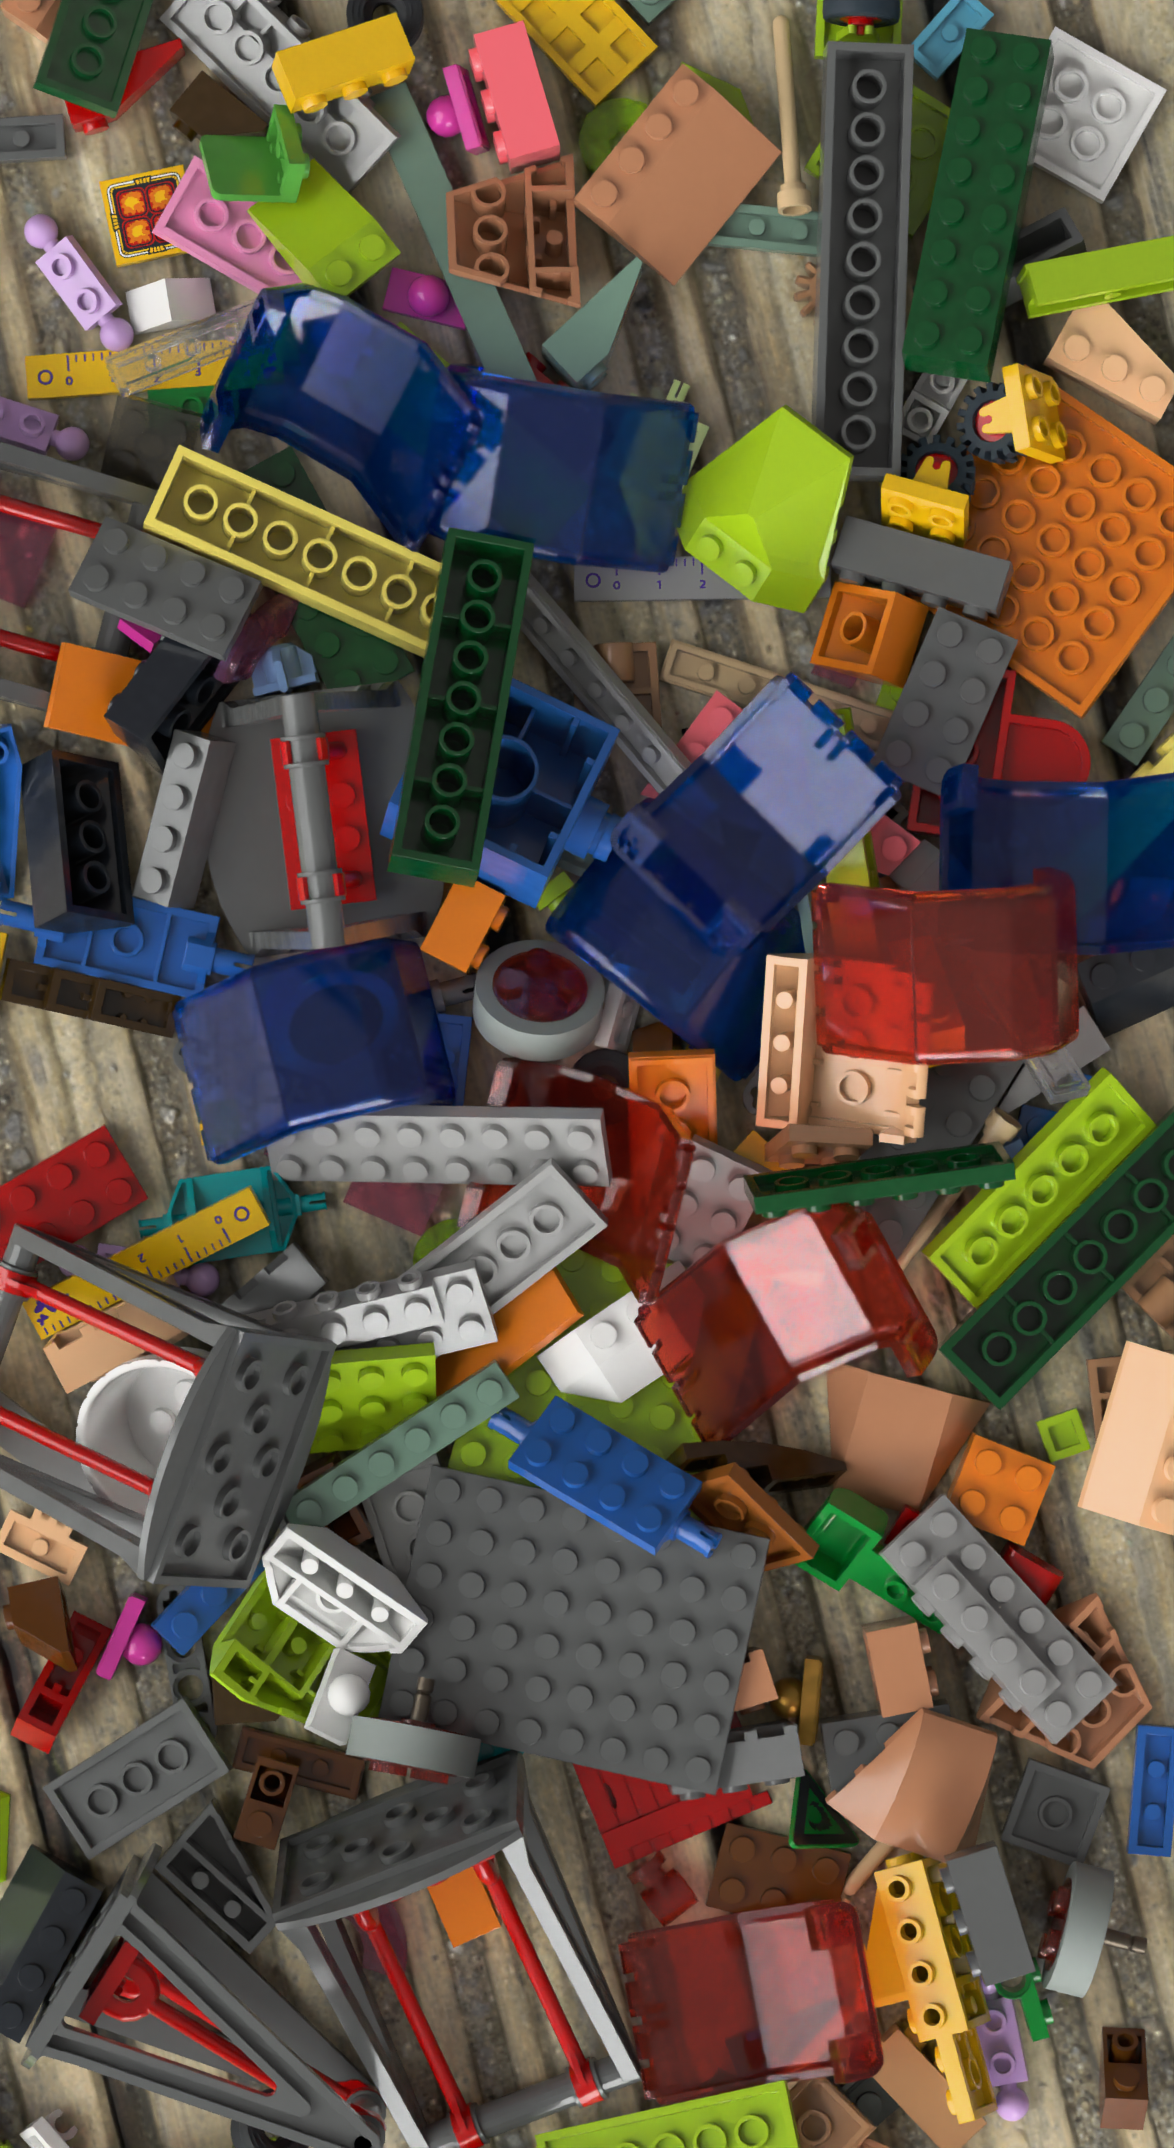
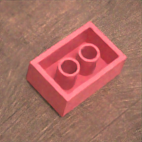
(514, 97)

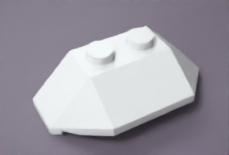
(606, 1353)
(340, 1591)

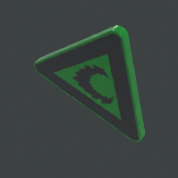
(814, 1821)

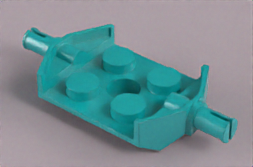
(274, 1195)

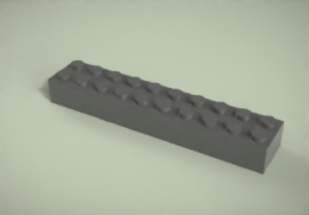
(863, 252)

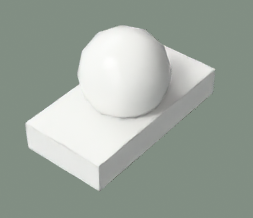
(340, 1696)

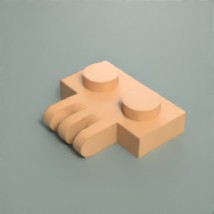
(42, 1544)

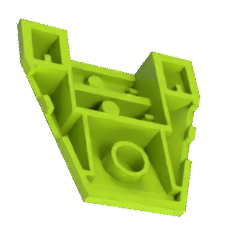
(769, 511)
(278, 1661)

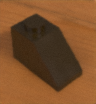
(212, 110)

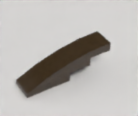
(88, 997)
(771, 1466)

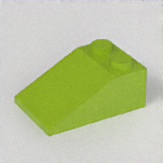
(326, 235)

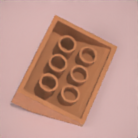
(677, 175)

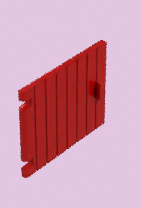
(650, 1816)

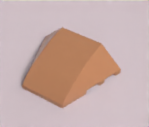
(518, 232)
(895, 1434)
(1111, 1719)
(923, 1786)

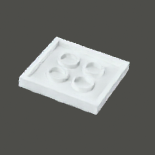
(1091, 116)

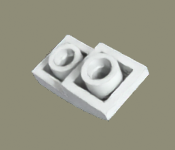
(929, 405)

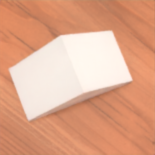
(169, 304)

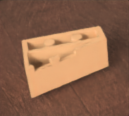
(1112, 361)
(87, 1353)

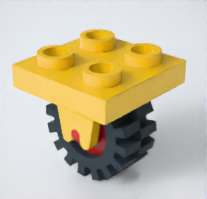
(1015, 418)
(931, 492)

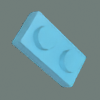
(944, 36)

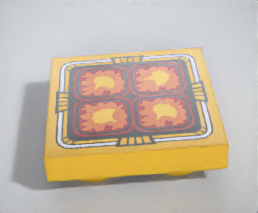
(132, 211)

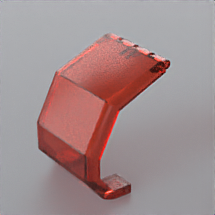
(947, 971)
(647, 1157)
(780, 1311)
(753, 2000)

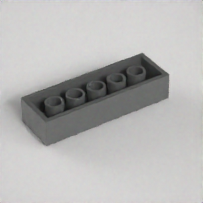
(955, 1112)

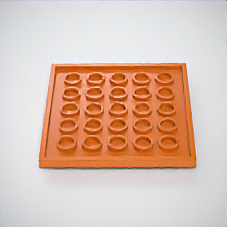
(1084, 550)

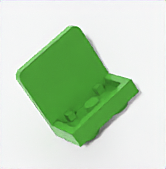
(257, 165)

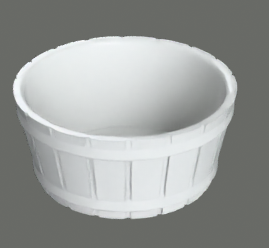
(131, 1419)

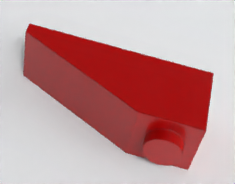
(147, 69)
(58, 1689)

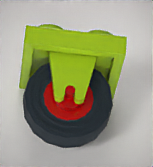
(857, 22)

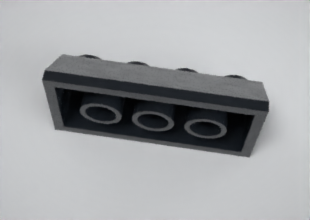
(166, 694)
(76, 843)
(1126, 987)
(38, 1928)

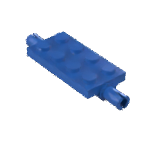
(160, 952)
(606, 1476)

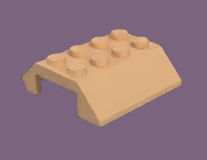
(824, 1089)
(1135, 1445)

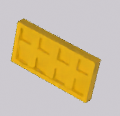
(585, 40)

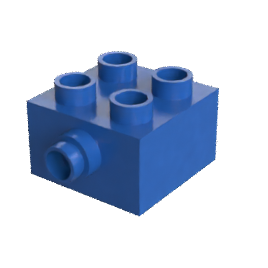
(541, 794)

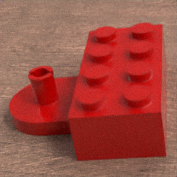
(1011, 750)

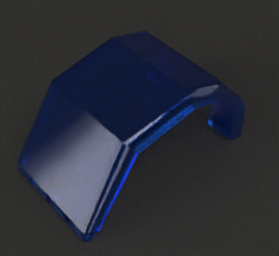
(349, 398)
(573, 472)
(758, 817)
(1103, 834)
(666, 966)
(311, 1044)

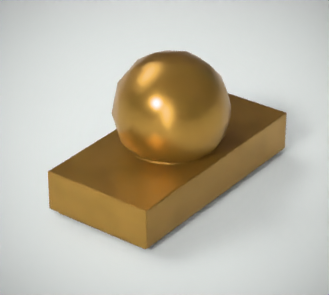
(801, 1699)

